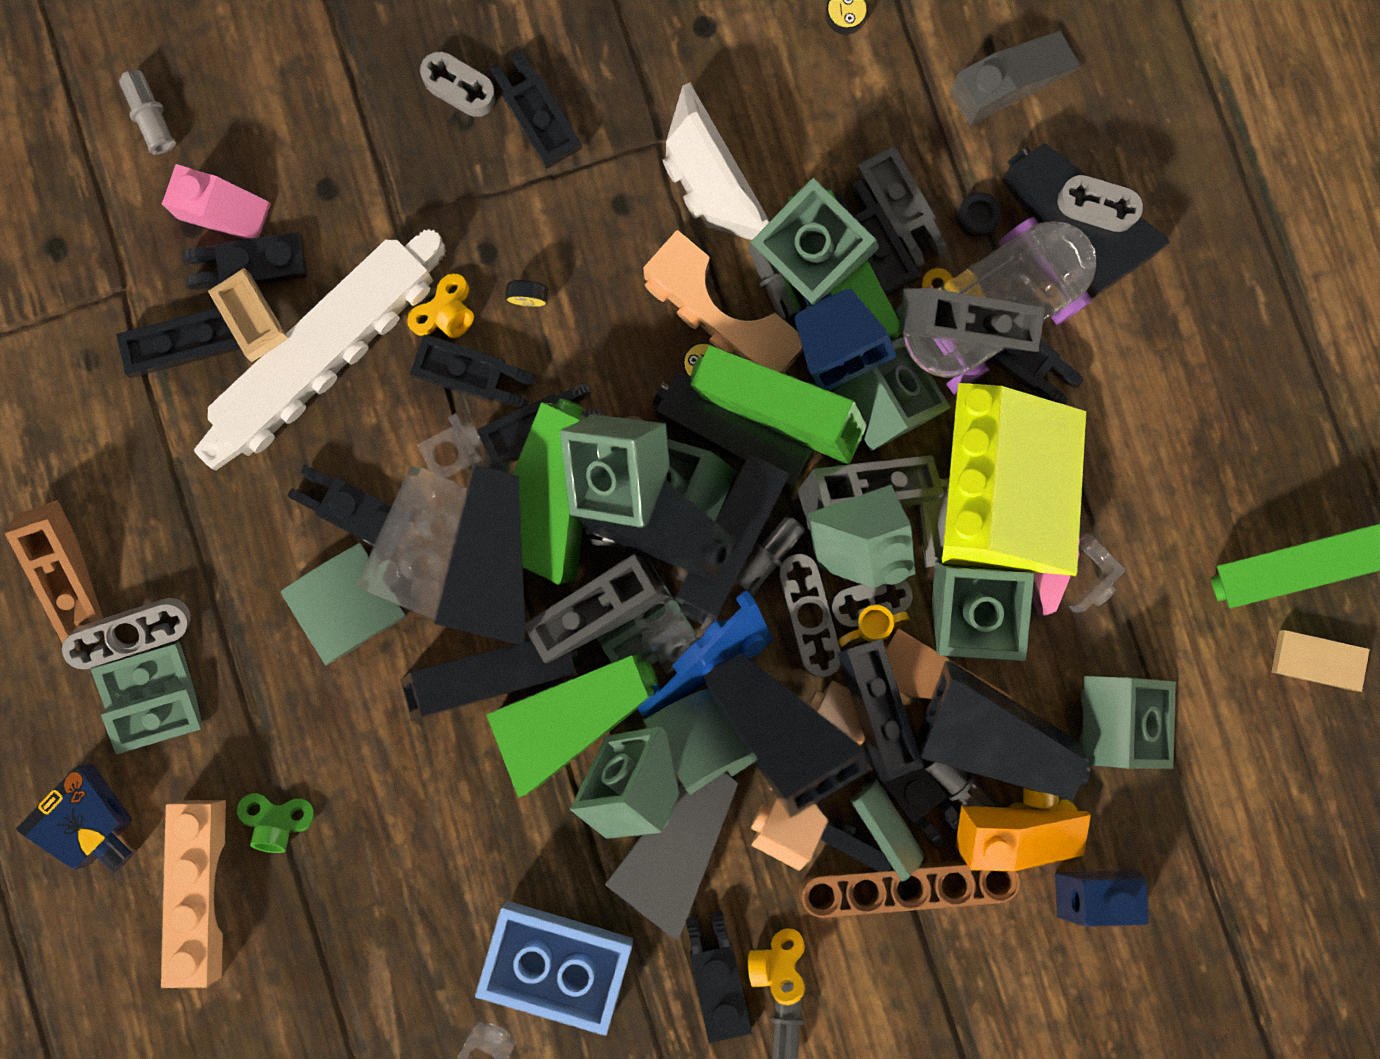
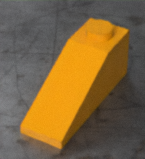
(1019, 837)

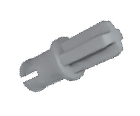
(146, 112)

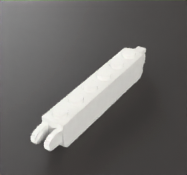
(318, 347)

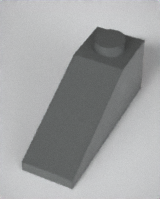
(1012, 75)
(970, 319)
(912, 479)
(596, 608)

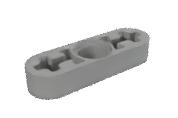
(828, 644)
(100, 654)

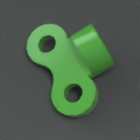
(274, 821)

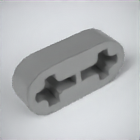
(463, 76)
(1103, 194)
(864, 592)

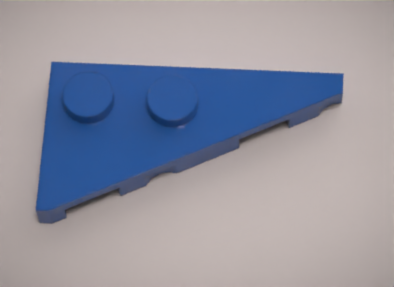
(723, 640)

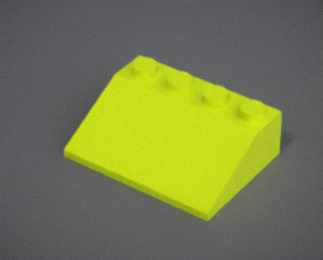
(1014, 482)

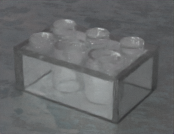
(415, 542)

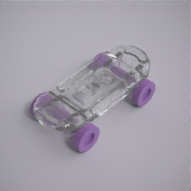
(1035, 266)

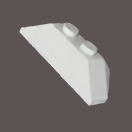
(709, 172)

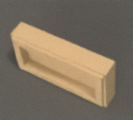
(248, 315)
(1320, 660)

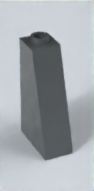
(667, 867)

